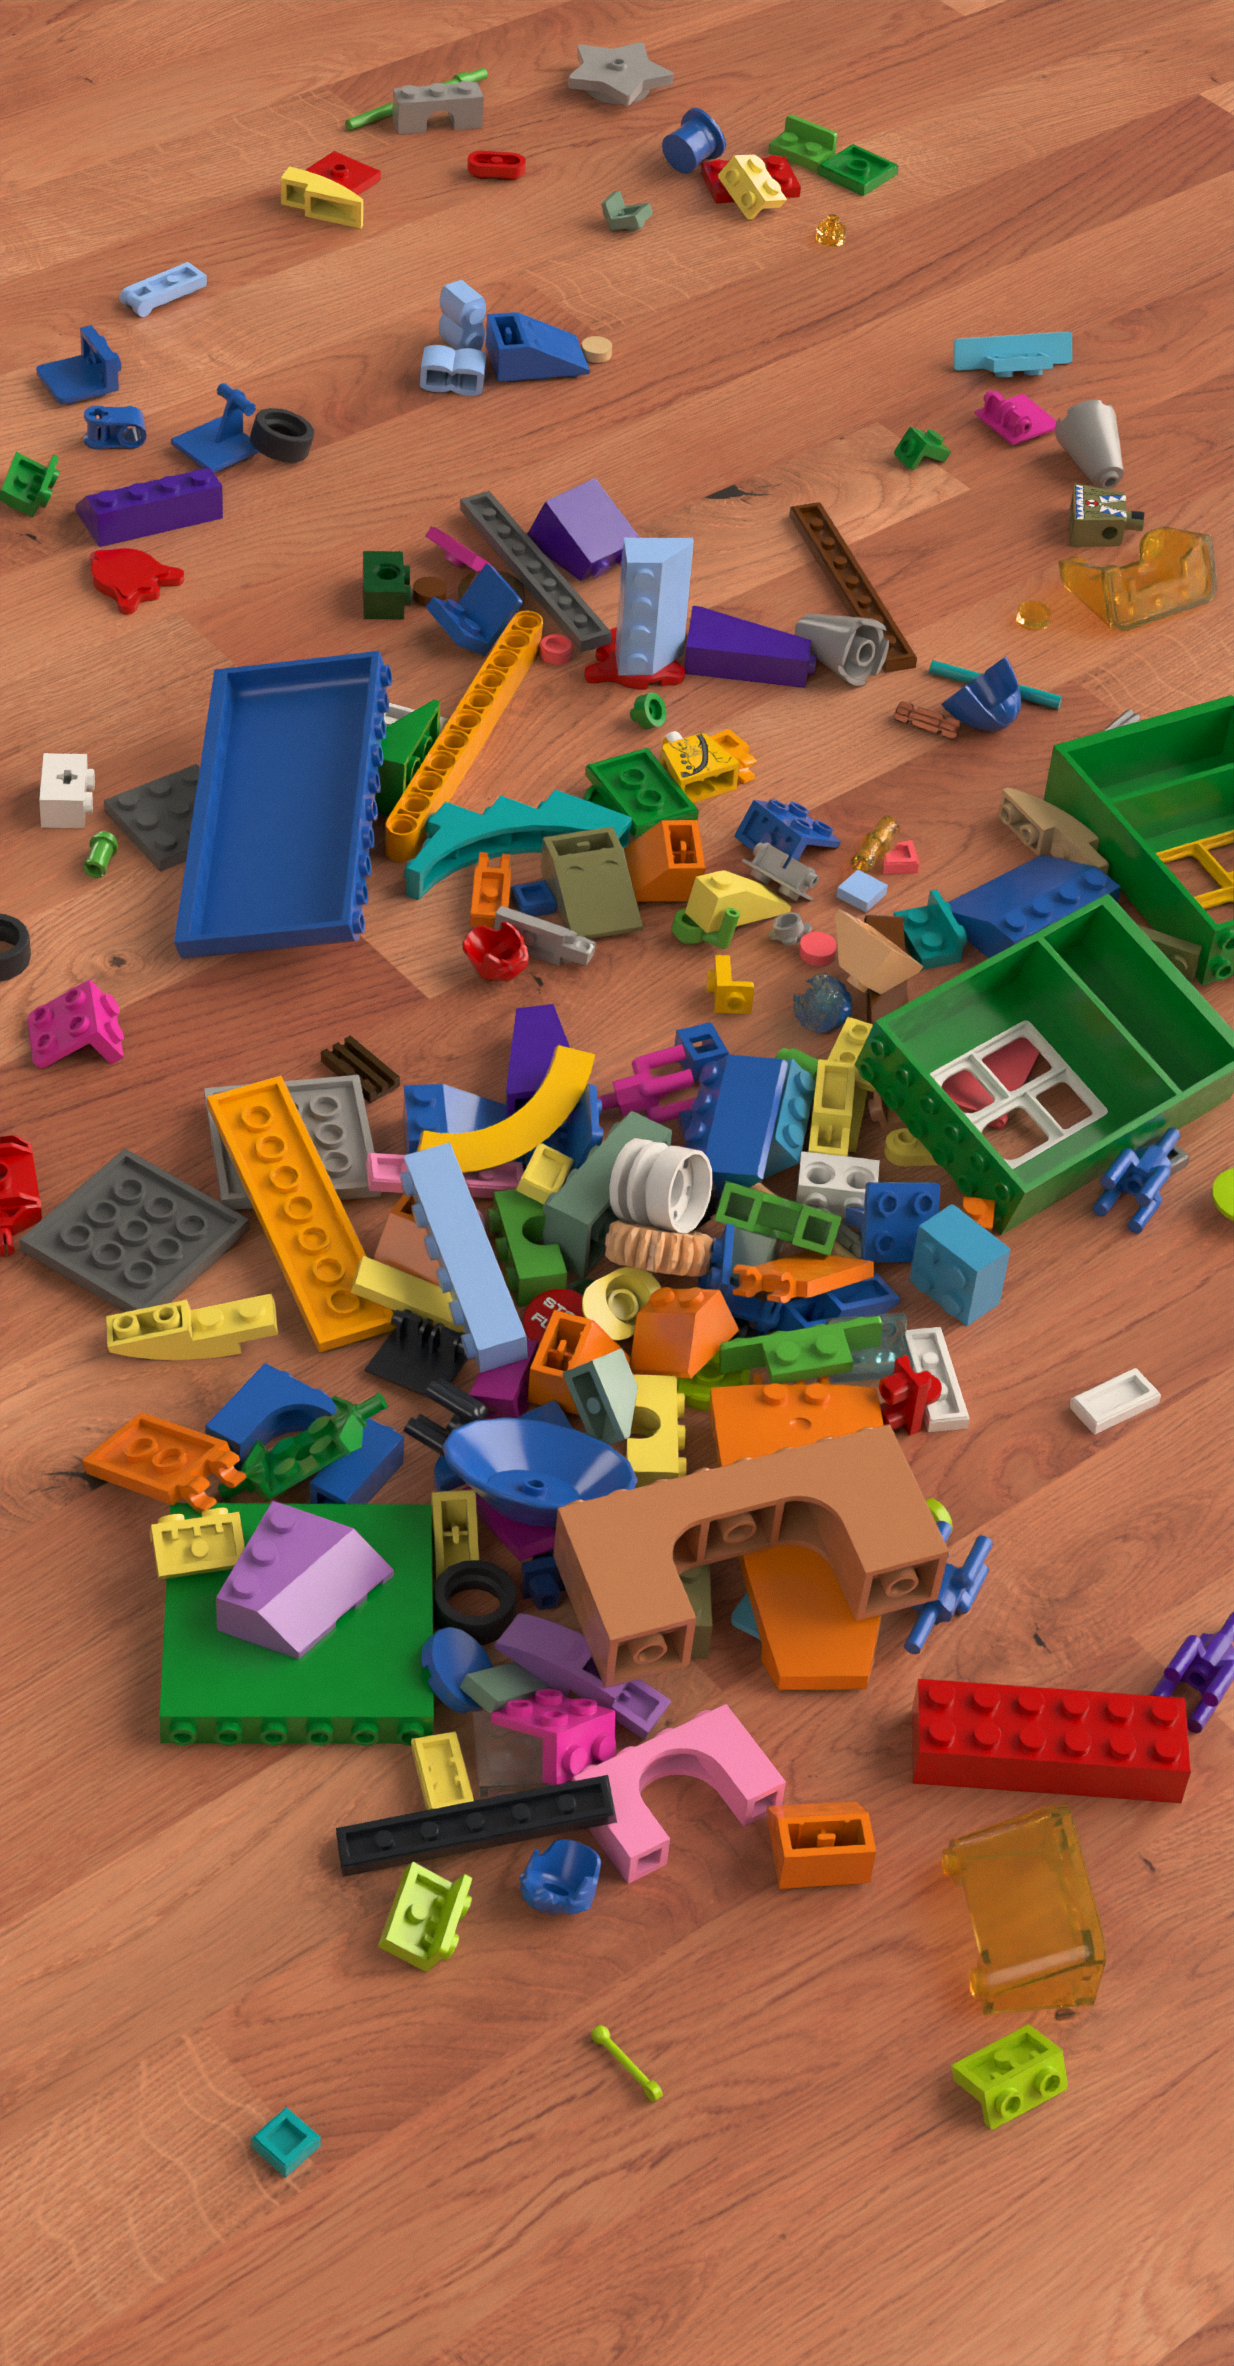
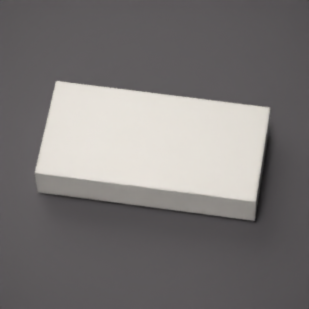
(1115, 1401)

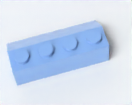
(652, 603)

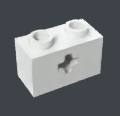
(65, 790)

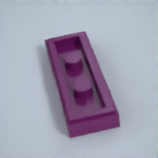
(519, 1538)

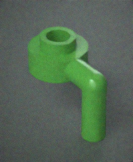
(690, 933)

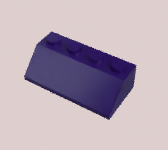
(152, 507)

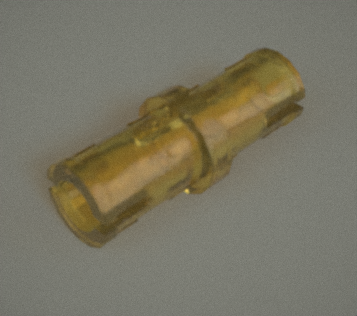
(875, 844)

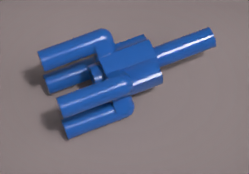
(1139, 1175)
(956, 1592)

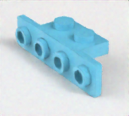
(1013, 353)

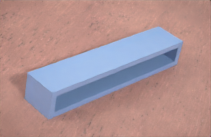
(464, 1257)

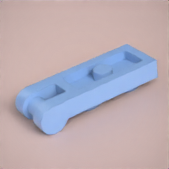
(162, 288)

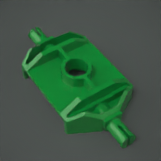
(308, 1452)

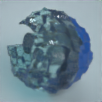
(823, 1006)

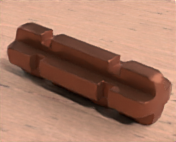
(927, 720)

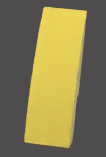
(321, 198)
(832, 1108)

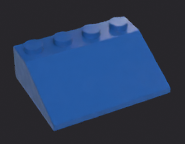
(1028, 901)

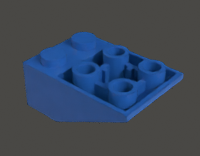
(531, 349)

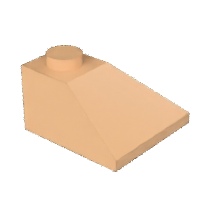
(870, 956)

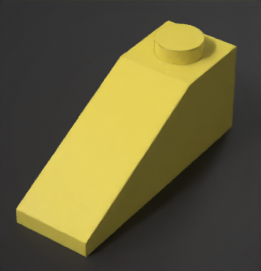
(724, 890)

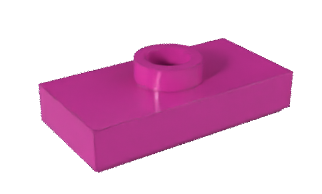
(456, 551)

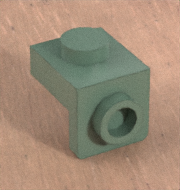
(622, 216)

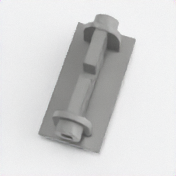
(793, 880)

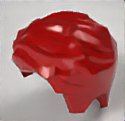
(496, 953)

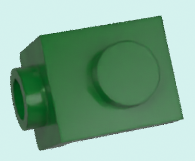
(918, 444)

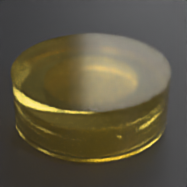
(1033, 615)

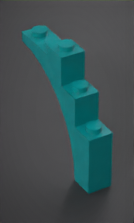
(504, 828)

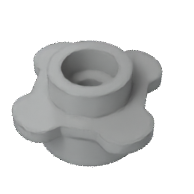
(789, 928)

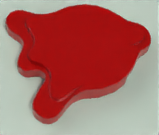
(131, 576)
(607, 670)

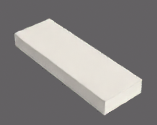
(931, 1354)

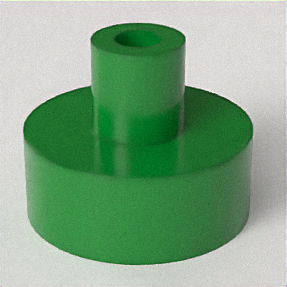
(649, 711)

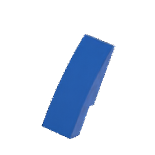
(857, 1299)

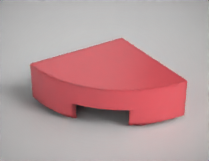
(901, 859)

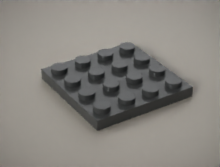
(134, 1234)

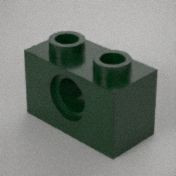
(385, 585)

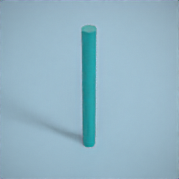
(966, 676)

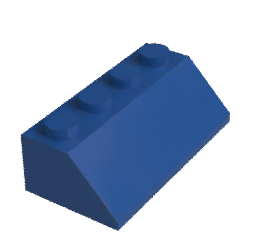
(736, 1117)

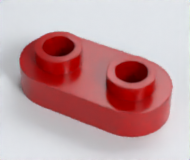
(496, 164)

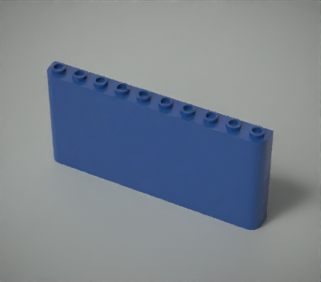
(285, 806)

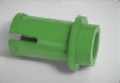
(103, 847)

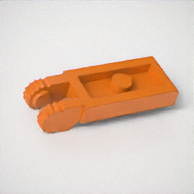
(490, 890)

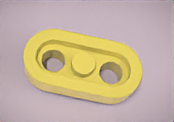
(906, 1150)

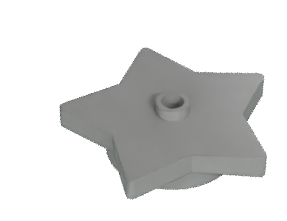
(617, 74)

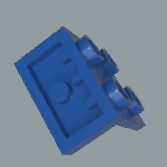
(481, 612)
(783, 827)

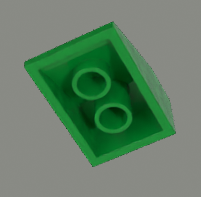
(404, 751)

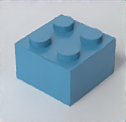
(959, 1264)

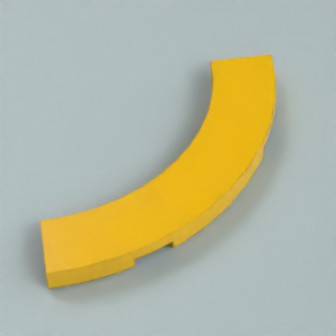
(528, 1126)

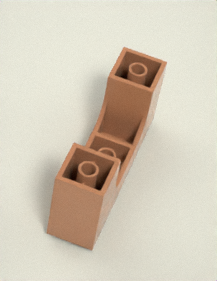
(837, 1496)

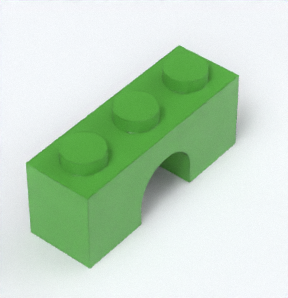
(777, 1217)
(518, 1228)

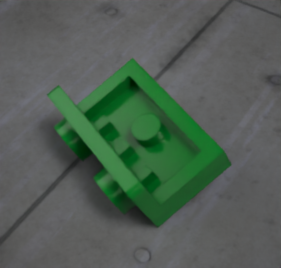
(28, 483)

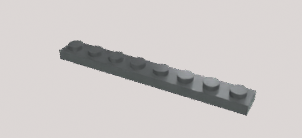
(535, 571)

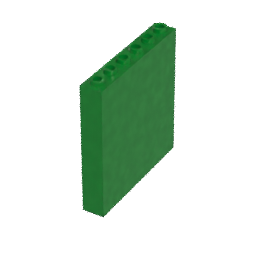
(350, 1688)

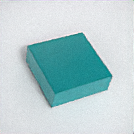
(285, 2142)

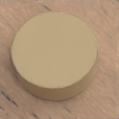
(597, 349)

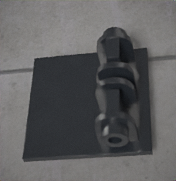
(418, 1353)

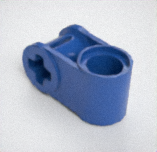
(113, 427)

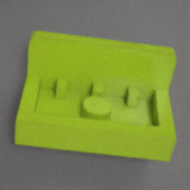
(425, 1917)

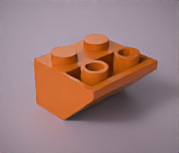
(666, 861)
(404, 1245)
(565, 1345)
(821, 1844)

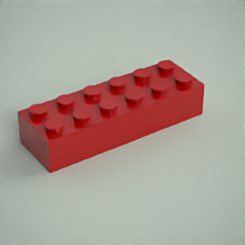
(1050, 1741)

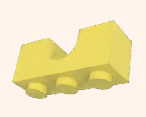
(656, 1417)

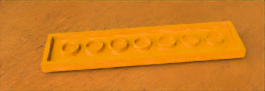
(298, 1211)

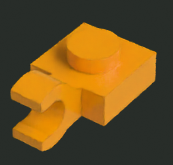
(739, 750)

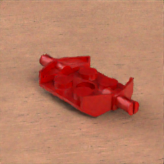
(18, 1190)

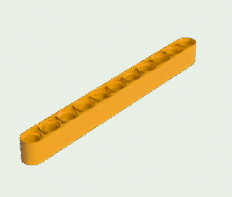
(463, 735)

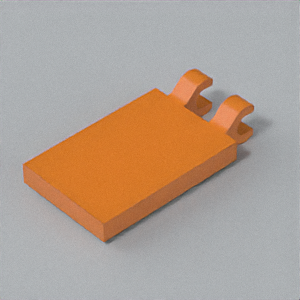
(801, 1275)
(164, 1461)

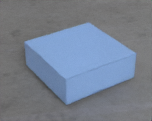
(862, 890)

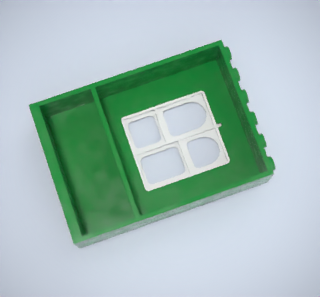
(1102, 1015)

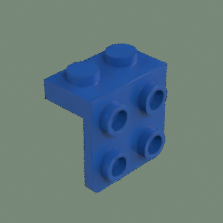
(84, 375)
(580, 1132)

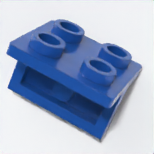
(892, 1218)

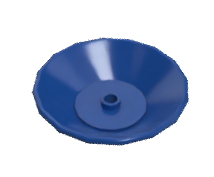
(534, 1466)

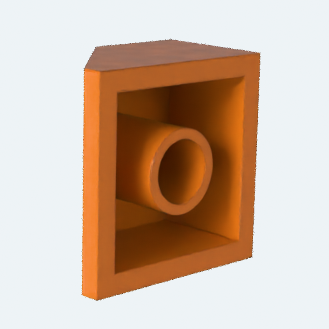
(680, 1331)

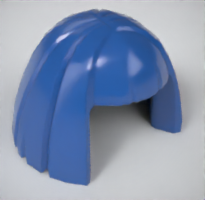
(989, 700)

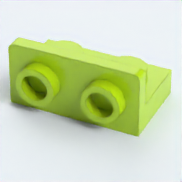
(1012, 2075)

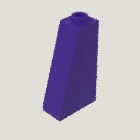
(745, 651)
(533, 1044)

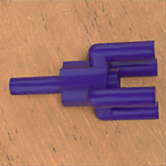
(1206, 1666)

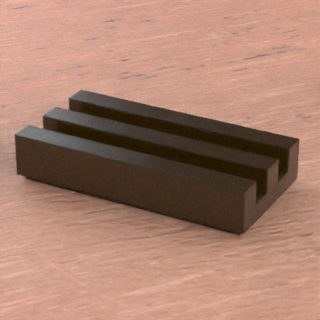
(364, 1065)

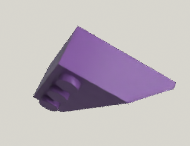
(297, 1581)

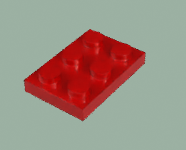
(775, 165)

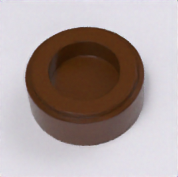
(429, 587)

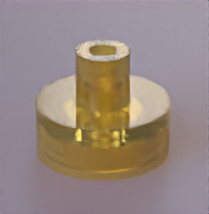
(831, 231)

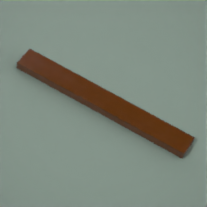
(849, 579)

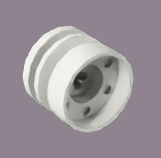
(660, 1185)

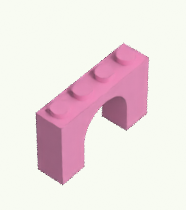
(707, 1747)

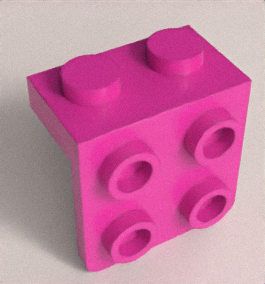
(73, 1021)
(572, 1731)

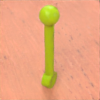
(601, 2035)

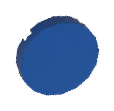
(449, 1658)

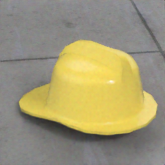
(617, 1299)

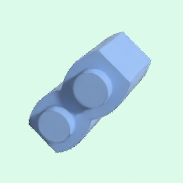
(462, 316)
(453, 370)

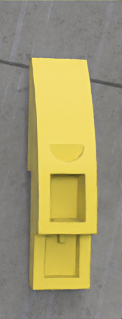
(180, 1333)

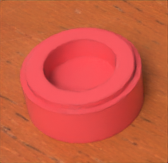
(556, 649)
(817, 948)

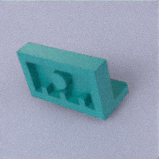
(933, 933)

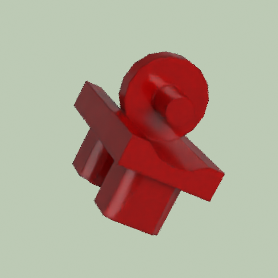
(907, 1396)

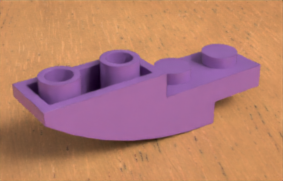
(566, 1664)

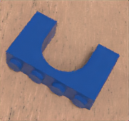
(280, 1404)

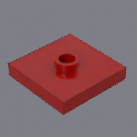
(346, 172)

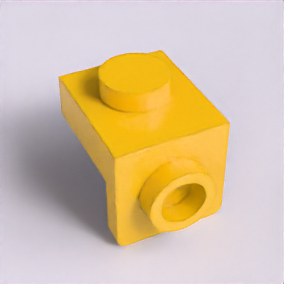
(728, 995)

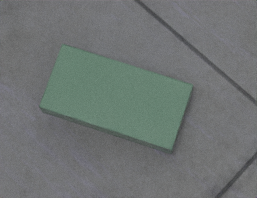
(501, 1684)

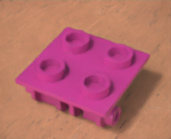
(1015, 418)

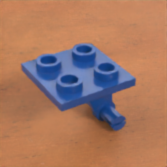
(222, 439)
(718, 1278)

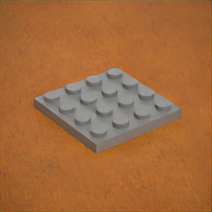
(337, 1125)

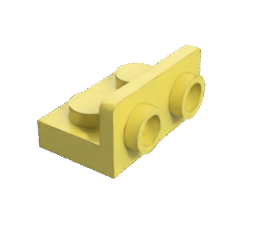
(197, 1543)

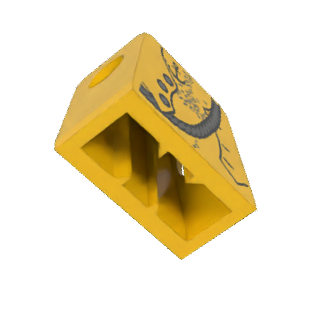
(699, 765)

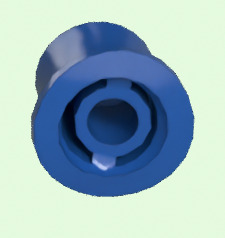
(694, 141)

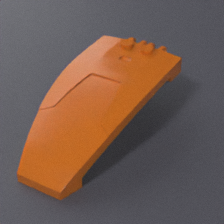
(792, 1590)

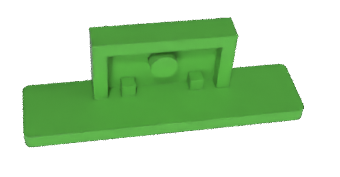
(802, 1352)

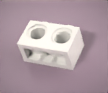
(834, 1181)

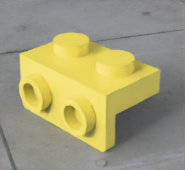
(751, 185)

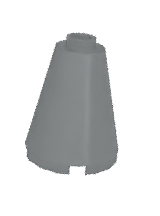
(1093, 442)
(846, 644)

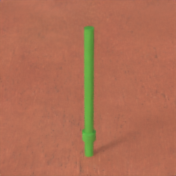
(386, 110)

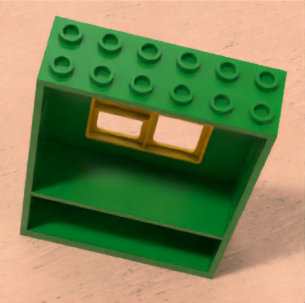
(1154, 798)

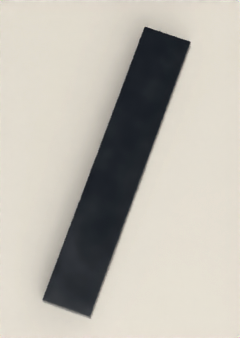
(475, 1825)

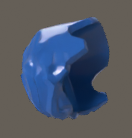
(561, 1878)

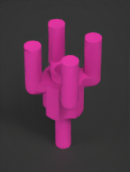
(643, 1091)

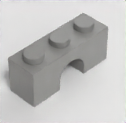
(416, 104)

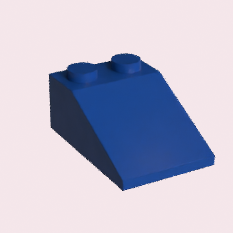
(447, 1110)

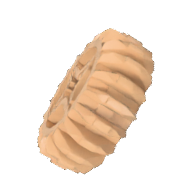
(658, 1249)

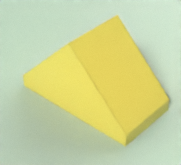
(453, 1528)

